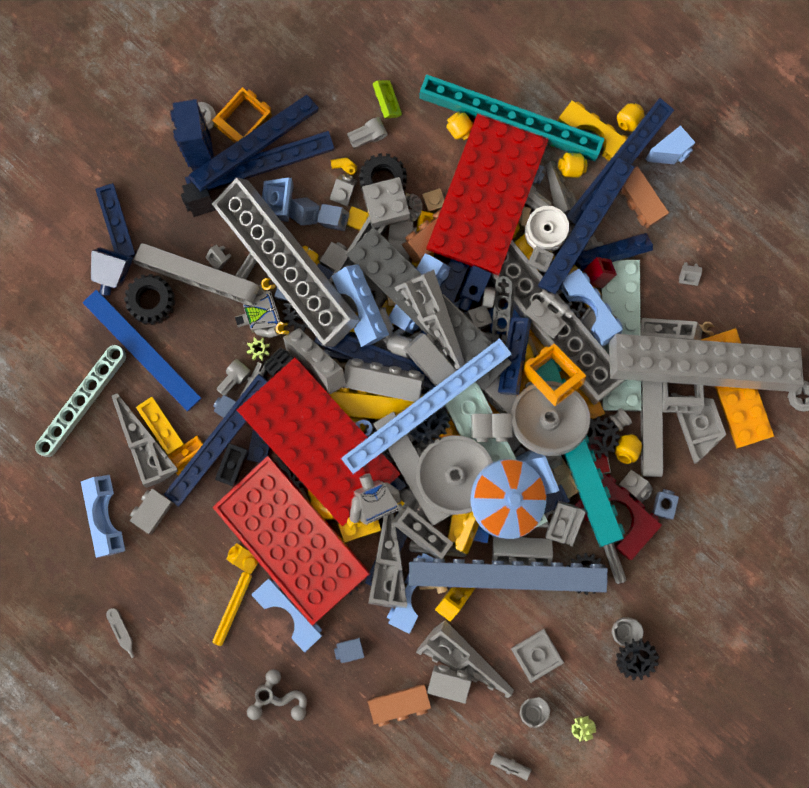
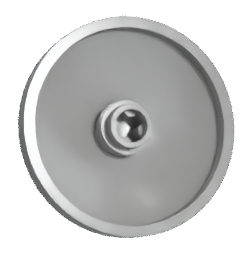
(547, 427)
(448, 473)

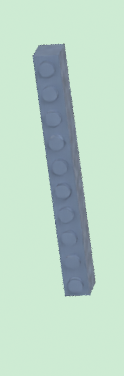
(507, 576)

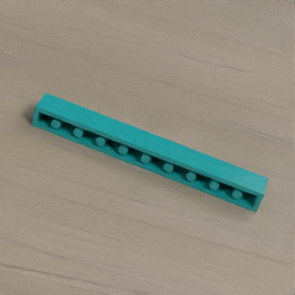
(474, 103)
(588, 478)

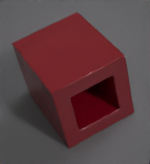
(600, 272)

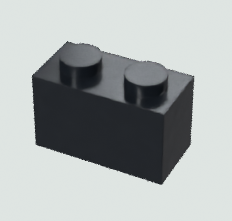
(197, 201)
(231, 465)

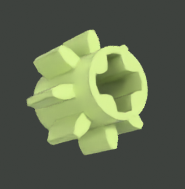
(259, 354)
(583, 728)

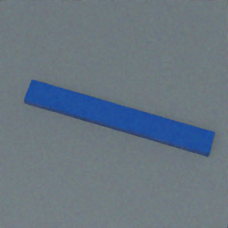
(142, 350)

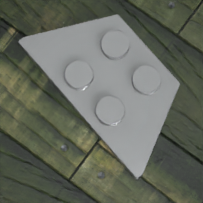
(701, 429)

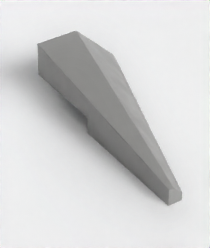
(565, 200)
(427, 300)
(150, 459)
(387, 581)
(450, 648)

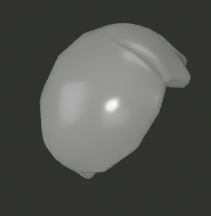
(627, 629)
(535, 712)

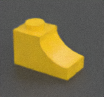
(453, 601)

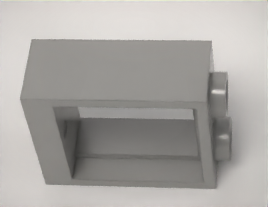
(683, 404)

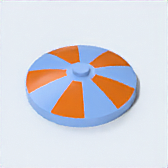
(508, 499)

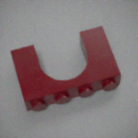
(642, 523)

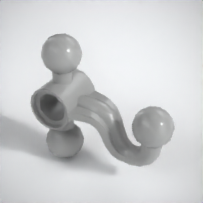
(273, 677)

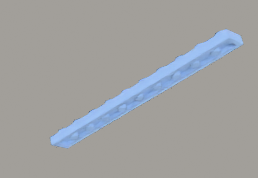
(426, 406)

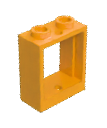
(250, 97)
(577, 376)

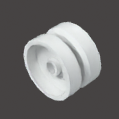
(550, 218)

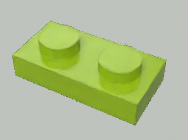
(387, 99)

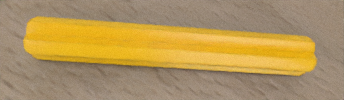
(232, 609)

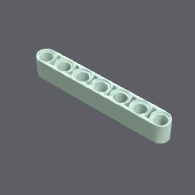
(72, 406)

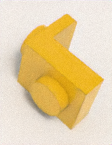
(242, 558)

